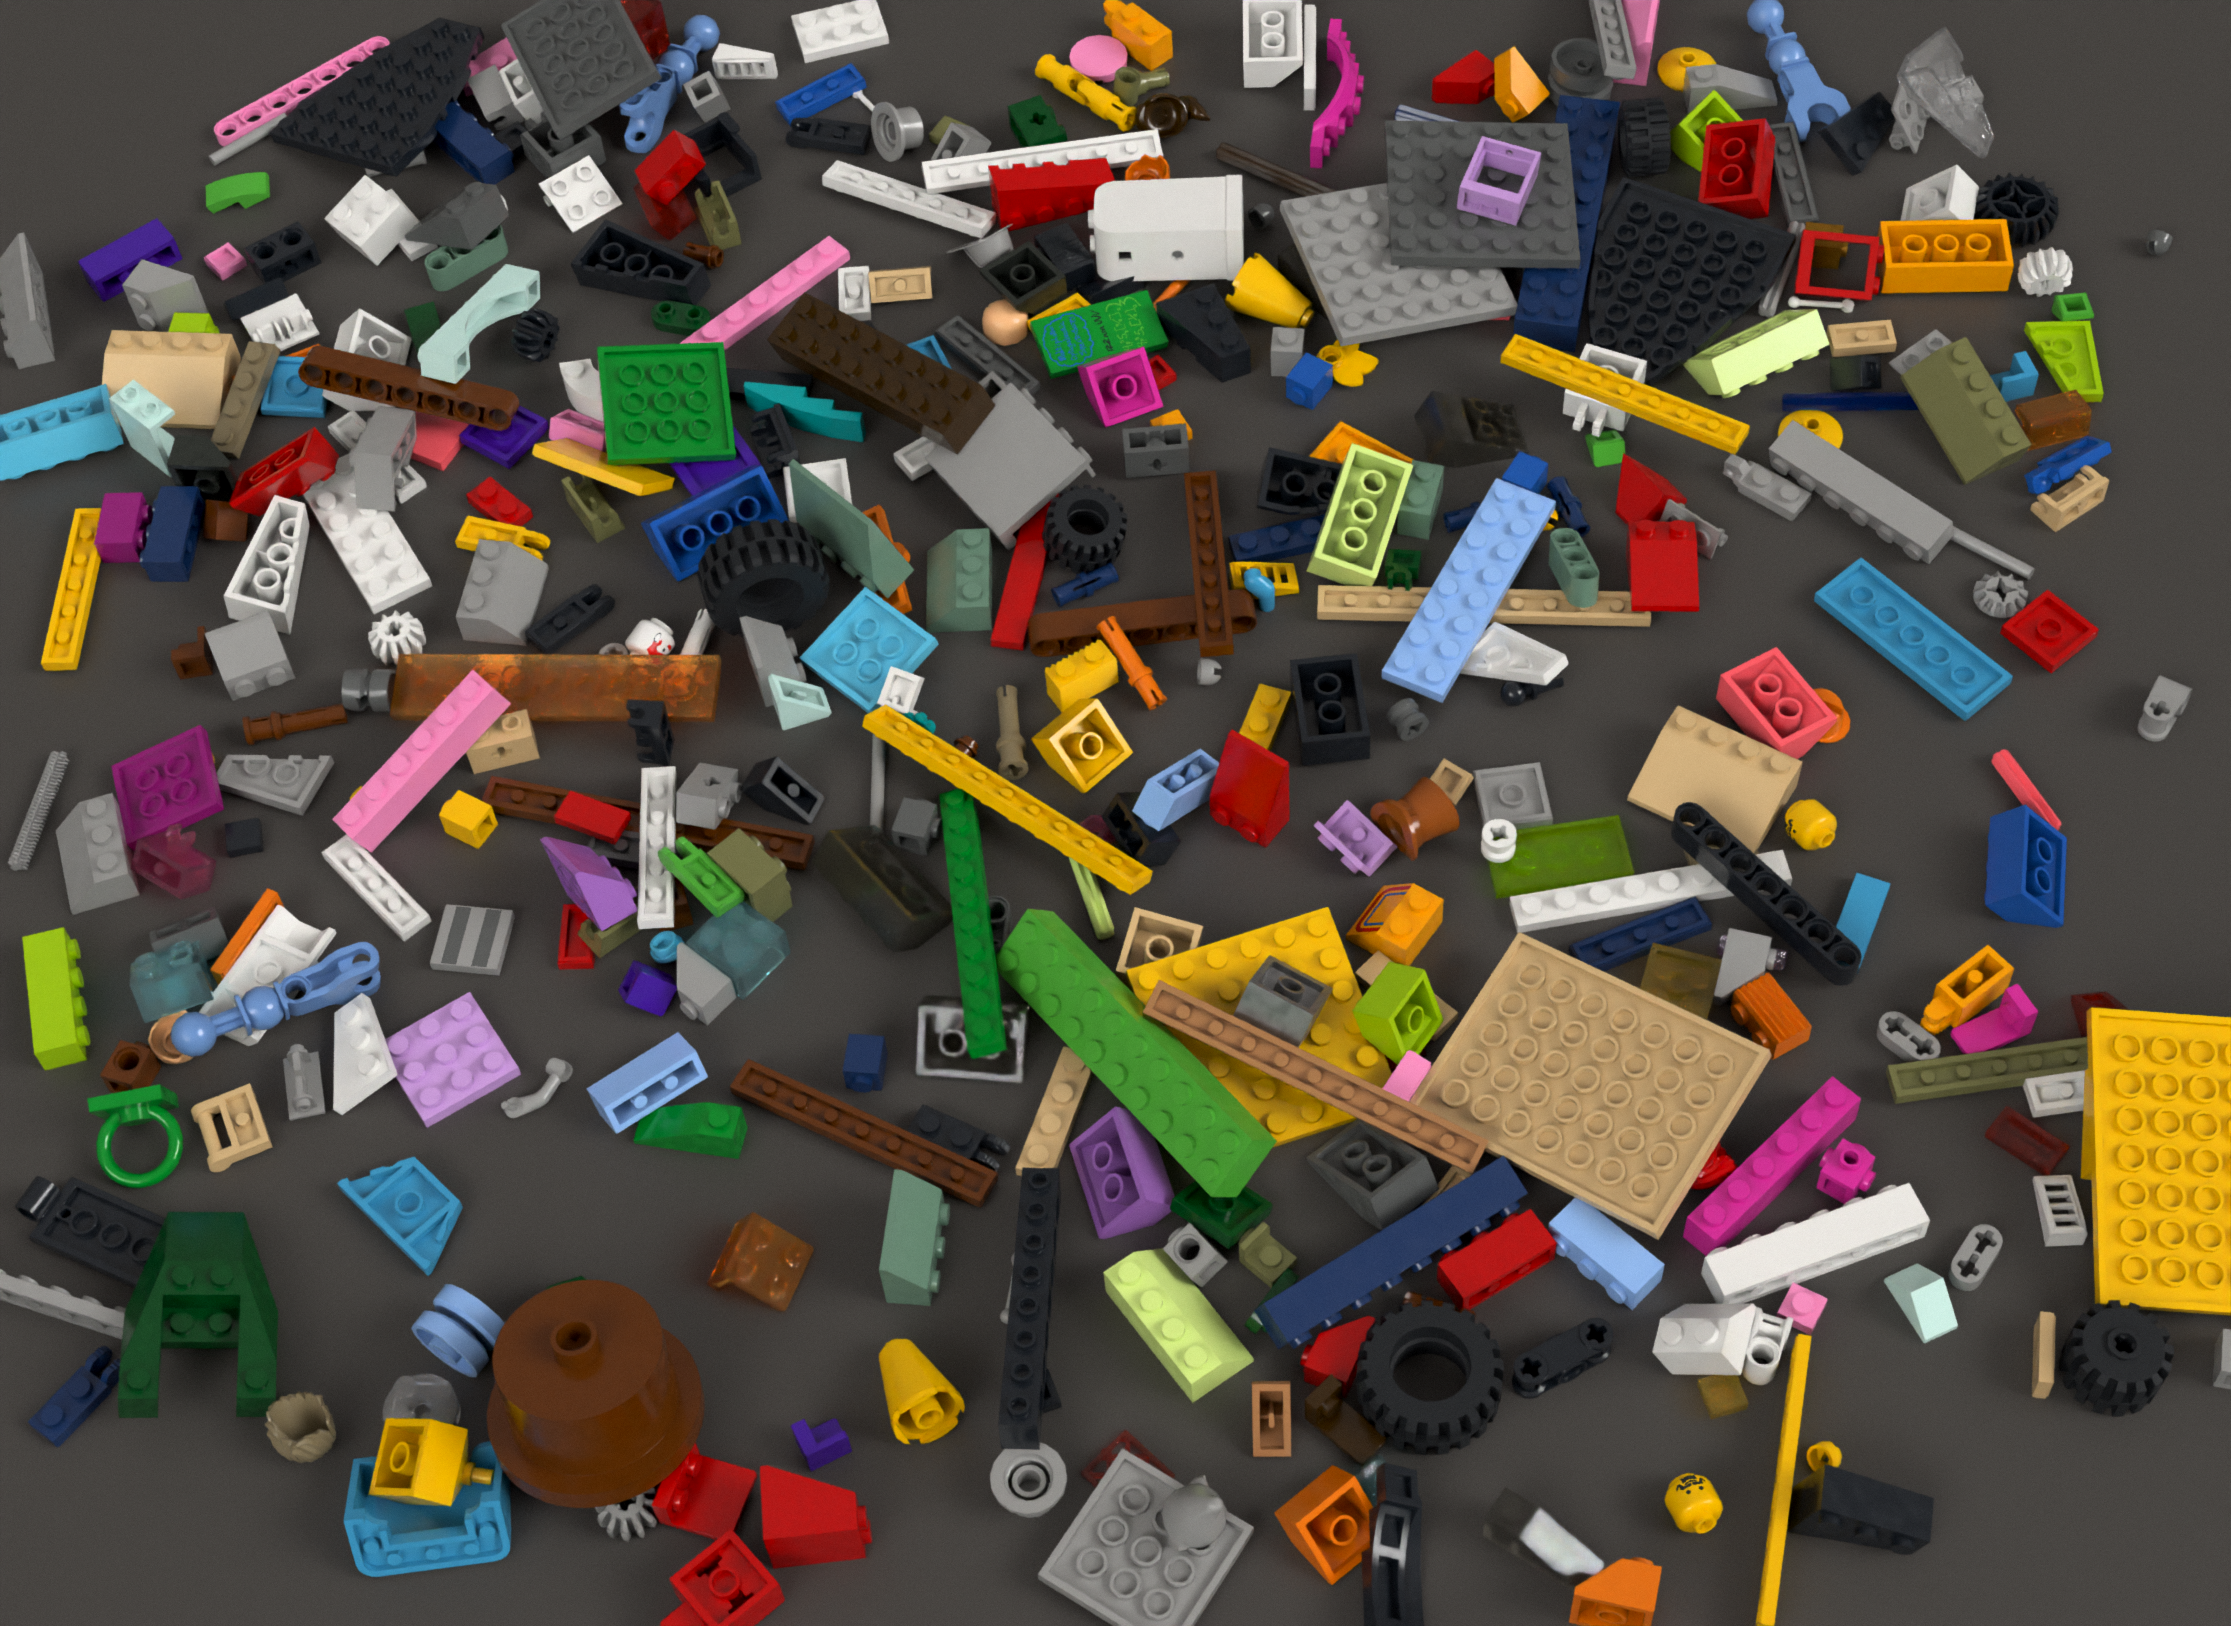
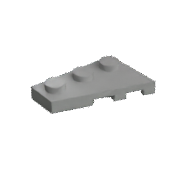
(274, 782)

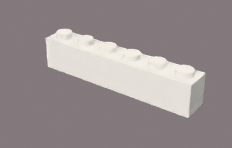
(1815, 1245)

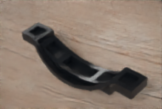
(1394, 1558)

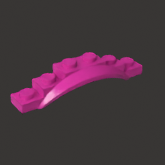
(1345, 102)

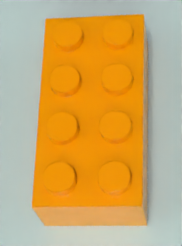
(1945, 256)

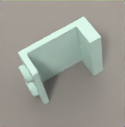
(141, 420)

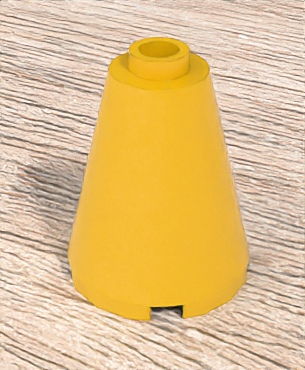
(1268, 295)
(917, 1394)

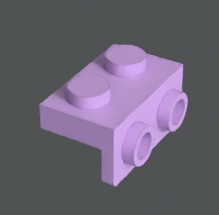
(1357, 838)

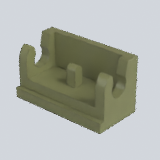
(717, 218)
(592, 508)
(604, 941)

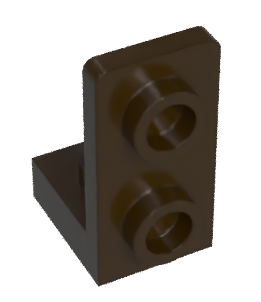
(1341, 1422)

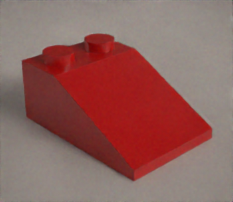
(1662, 566)
(1251, 790)

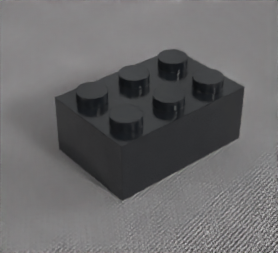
(1329, 709)

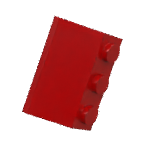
(1738, 167)
(285, 473)

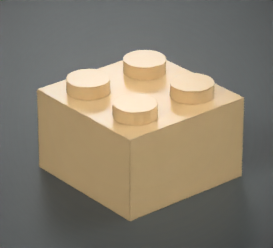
(1155, 938)

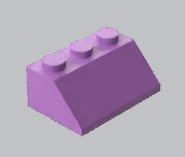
(591, 882)
(1122, 1174)

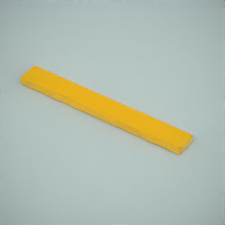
(1625, 394)
(1783, 1482)

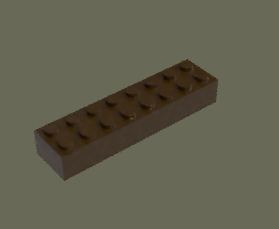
(881, 373)

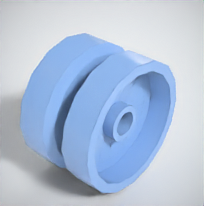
(459, 1330)

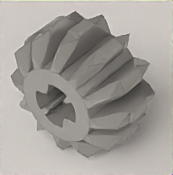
(629, 1515)

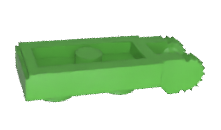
(702, 877)

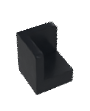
(1855, 372)

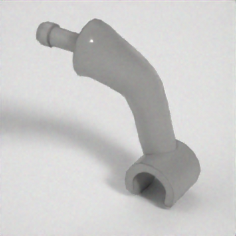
(559, 1072)

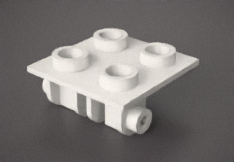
(580, 194)
(281, 323)

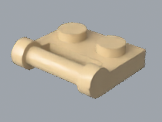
(243, 1124)

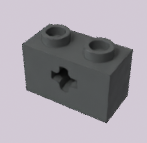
(1156, 450)

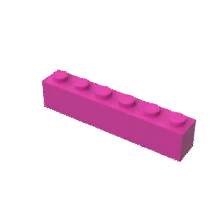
(1772, 1167)

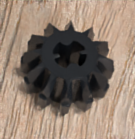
(535, 335)

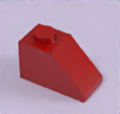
(1466, 81)
(1336, 1353)

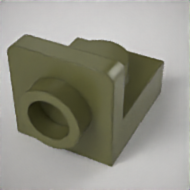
(1264, 1254)

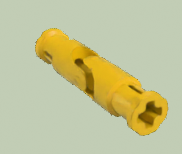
(1097, 98)

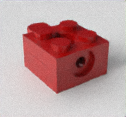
(718, 1576)

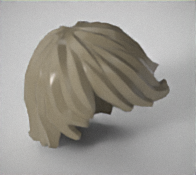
(300, 1427)

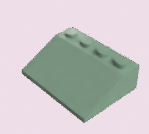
(847, 534)

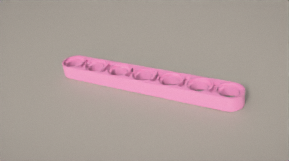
(288, 93)

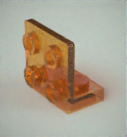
(762, 1261)

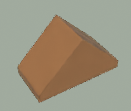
(1271, 1418)

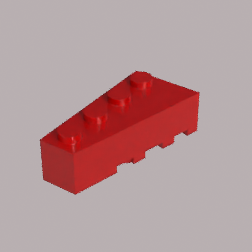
(1046, 192)

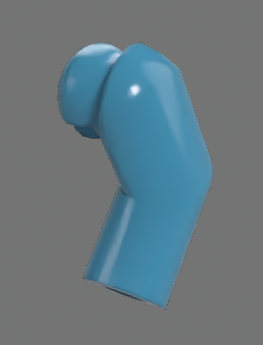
(1261, 588)

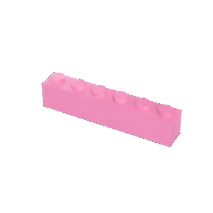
(421, 761)

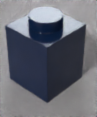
(865, 1062)

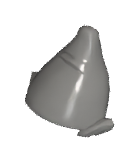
(1193, 1515)

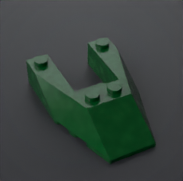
(200, 1292)

